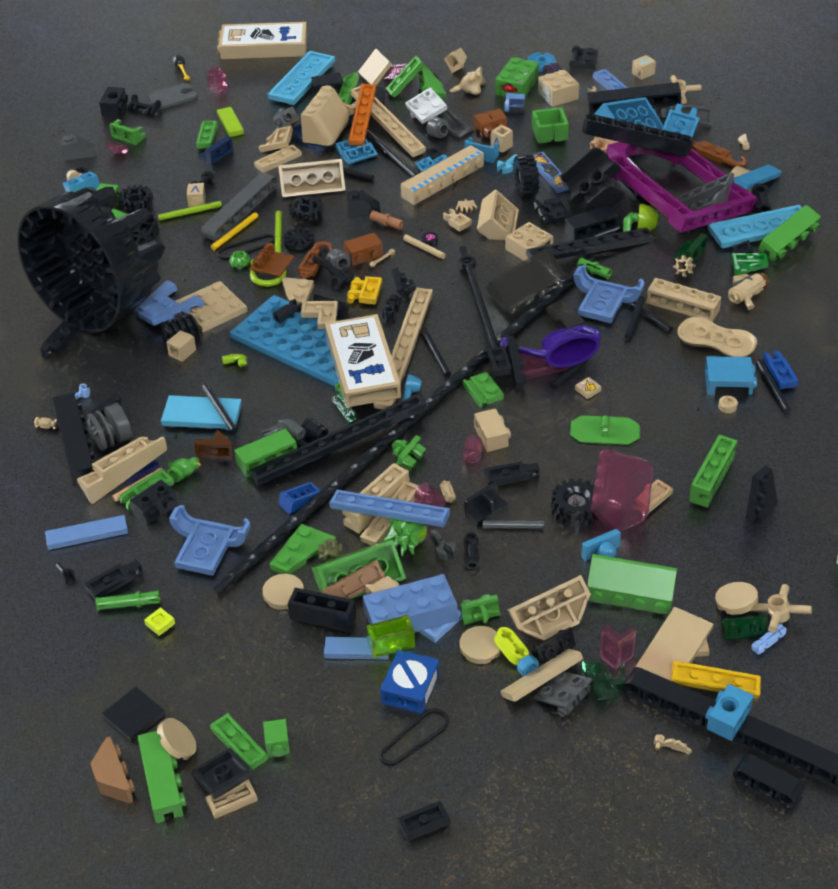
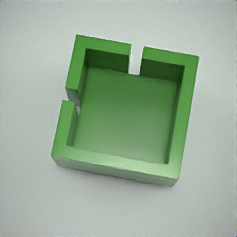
(550, 125)

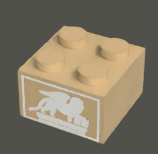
(558, 88)

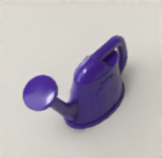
(566, 346)

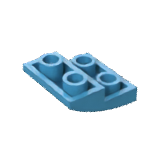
(355, 153)

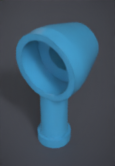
(412, 385)

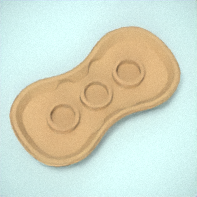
(704, 333)

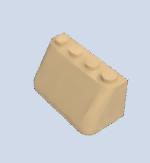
(324, 118)

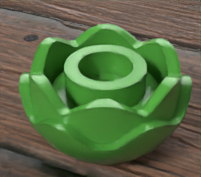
(239, 259)

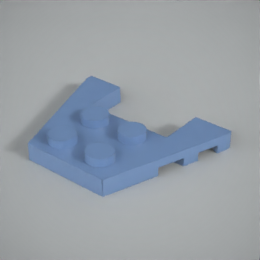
(160, 308)

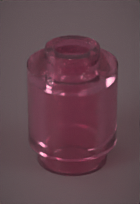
(472, 449)

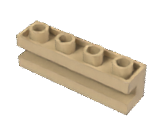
(383, 486)

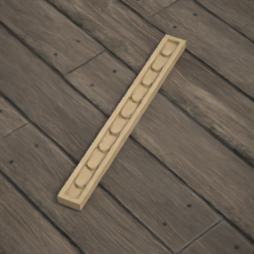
(408, 336)

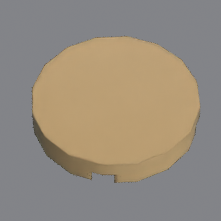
(279, 590)
(736, 598)
(478, 645)
(176, 738)

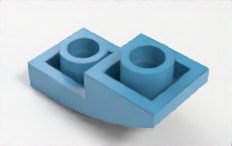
(427, 162)

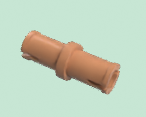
(386, 220)

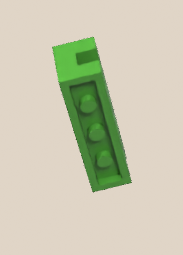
(790, 233)
(713, 471)
(160, 777)

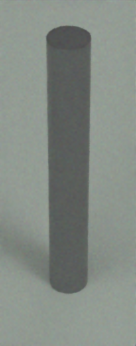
(499, 524)

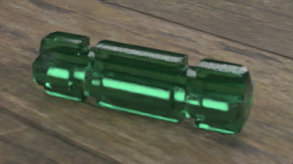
(348, 412)

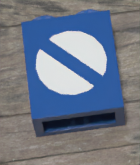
(410, 681)

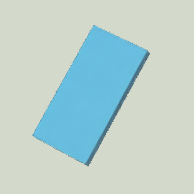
(198, 412)

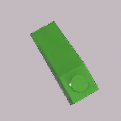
(428, 80)

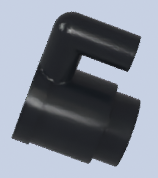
(313, 430)

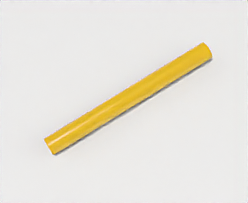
(234, 231)

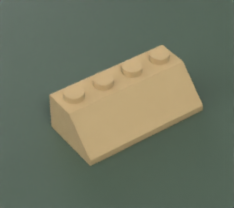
(312, 178)

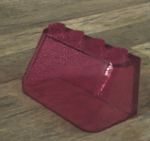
(621, 489)

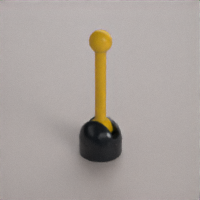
(180, 64)

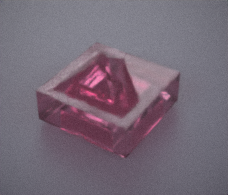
(116, 147)

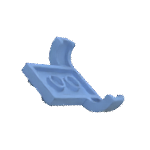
(603, 297)
(205, 541)

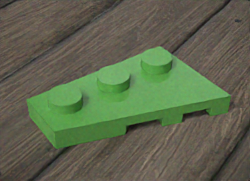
(299, 548)

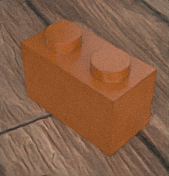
(363, 248)

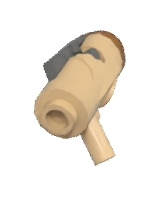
(746, 288)

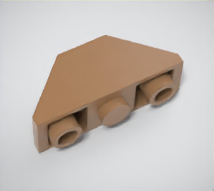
(111, 772)

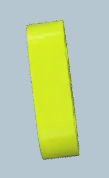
(510, 645)

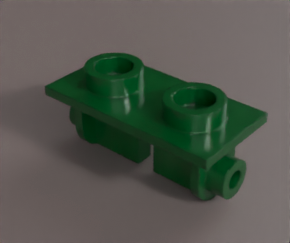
(744, 627)

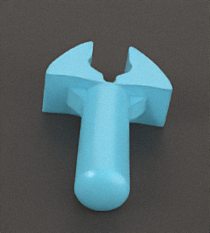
(507, 166)

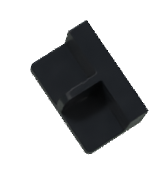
(333, 80)
(484, 505)

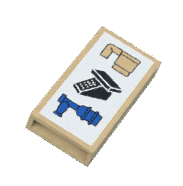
(262, 40)
(362, 360)

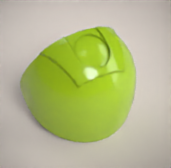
(647, 217)

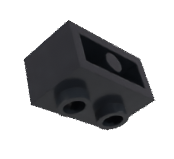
(154, 502)

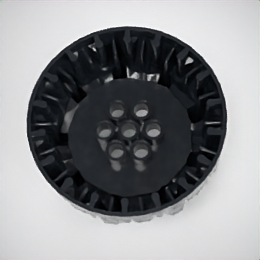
(86, 258)

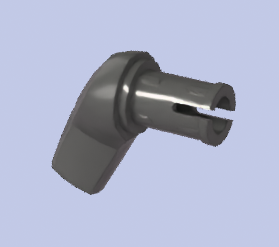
(292, 427)

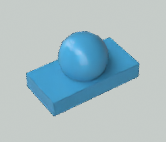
(601, 545)

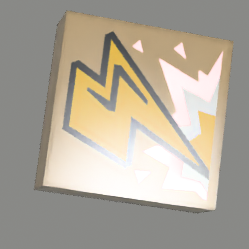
(588, 388)

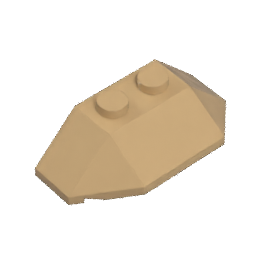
(552, 610)

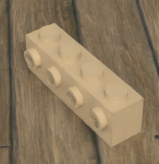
(683, 299)

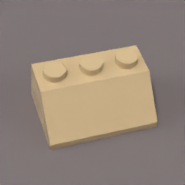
(497, 216)

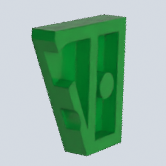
(749, 262)

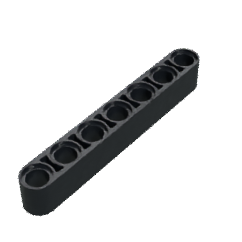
(637, 134)

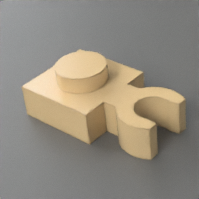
(457, 221)

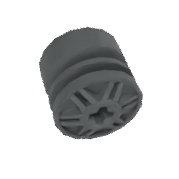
(104, 428)

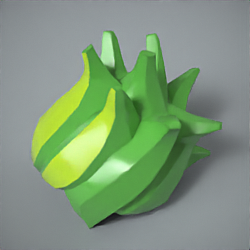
(406, 534)

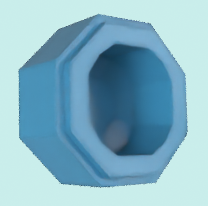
(527, 665)

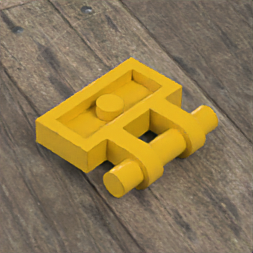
(369, 290)

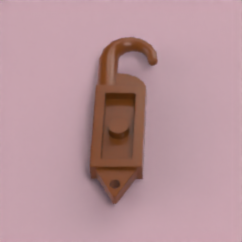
(717, 154)
(308, 267)

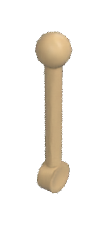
(391, 252)

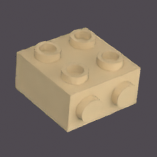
(527, 237)

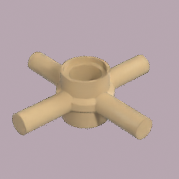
(684, 88)
(780, 608)

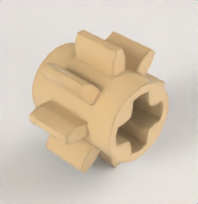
(679, 266)

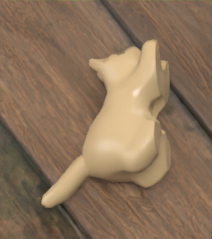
(471, 82)

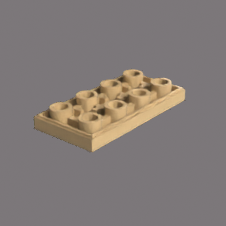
(676, 640)

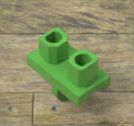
(405, 451)
(479, 609)

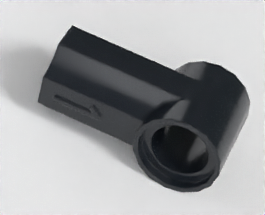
(762, 202)

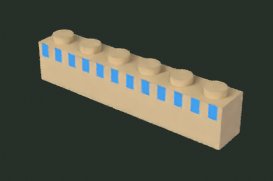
(442, 175)

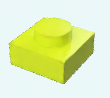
(159, 621)

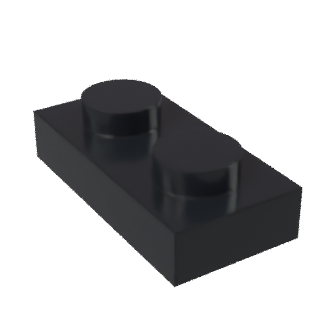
(423, 821)

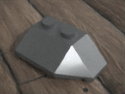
(708, 194)

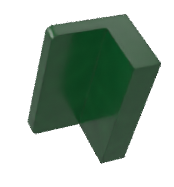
(692, 249)

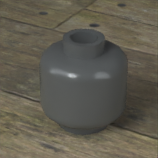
(437, 127)
(339, 259)

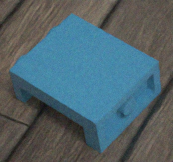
(729, 373)

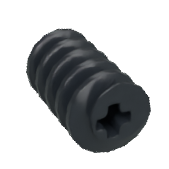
(184, 324)

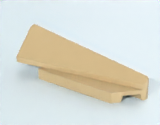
(120, 466)

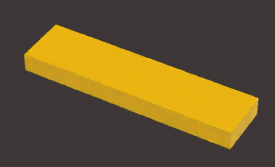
(713, 678)

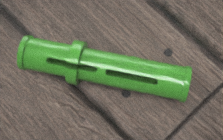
(128, 600)

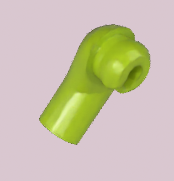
(233, 358)

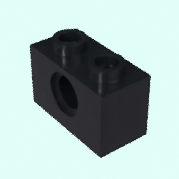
(113, 101)

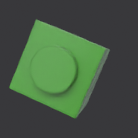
(276, 738)

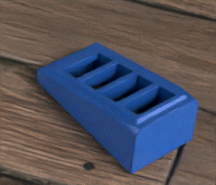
(292, 500)

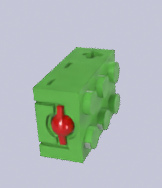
(517, 77)

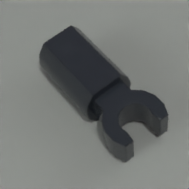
(287, 311)

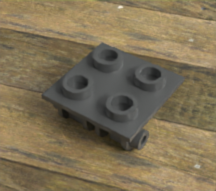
(564, 691)

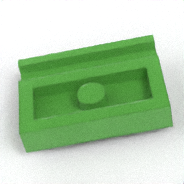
(483, 389)

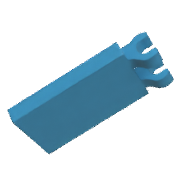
(681, 122)

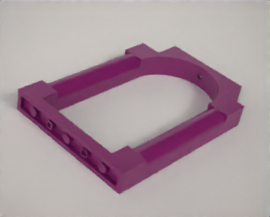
(679, 216)

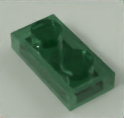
(602, 683)

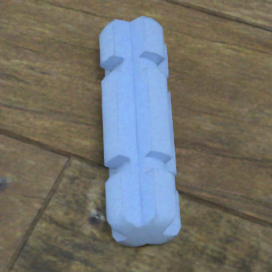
(768, 640)

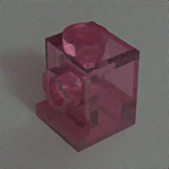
(216, 79)

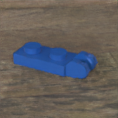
(780, 370)

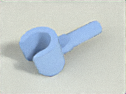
(84, 392)

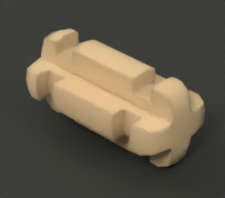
(46, 423)
(447, 491)

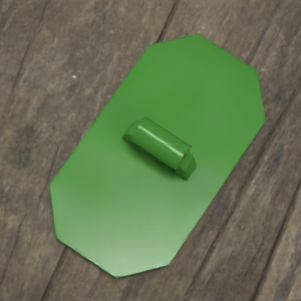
(605, 430)

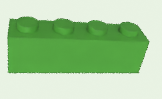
(340, 567)
(631, 584)

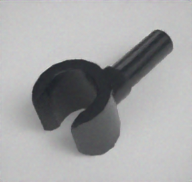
(65, 572)

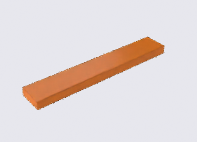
(362, 115)

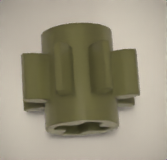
(330, 550)

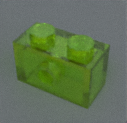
(390, 636)

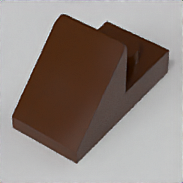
(219, 447)

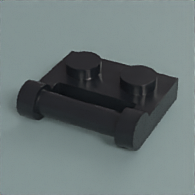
(588, 60)

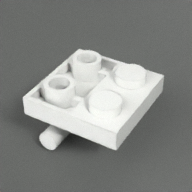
(426, 106)

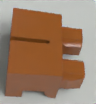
(489, 121)

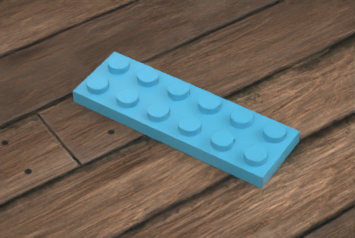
(298, 79)
(749, 227)

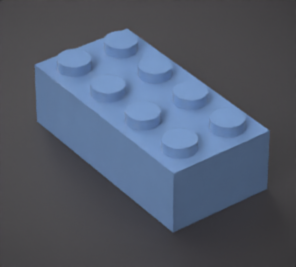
(424, 601)

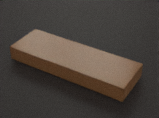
(355, 582)

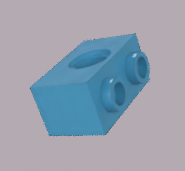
(729, 712)

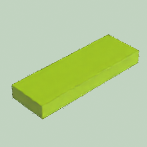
(230, 122)

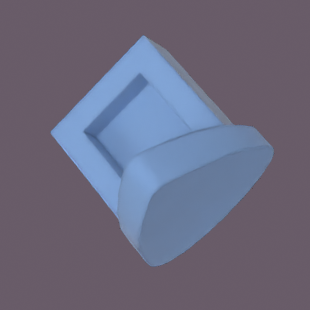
(514, 101)

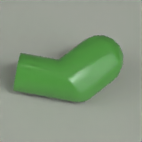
(628, 220)

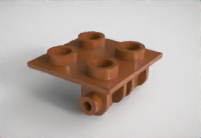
(270, 261)

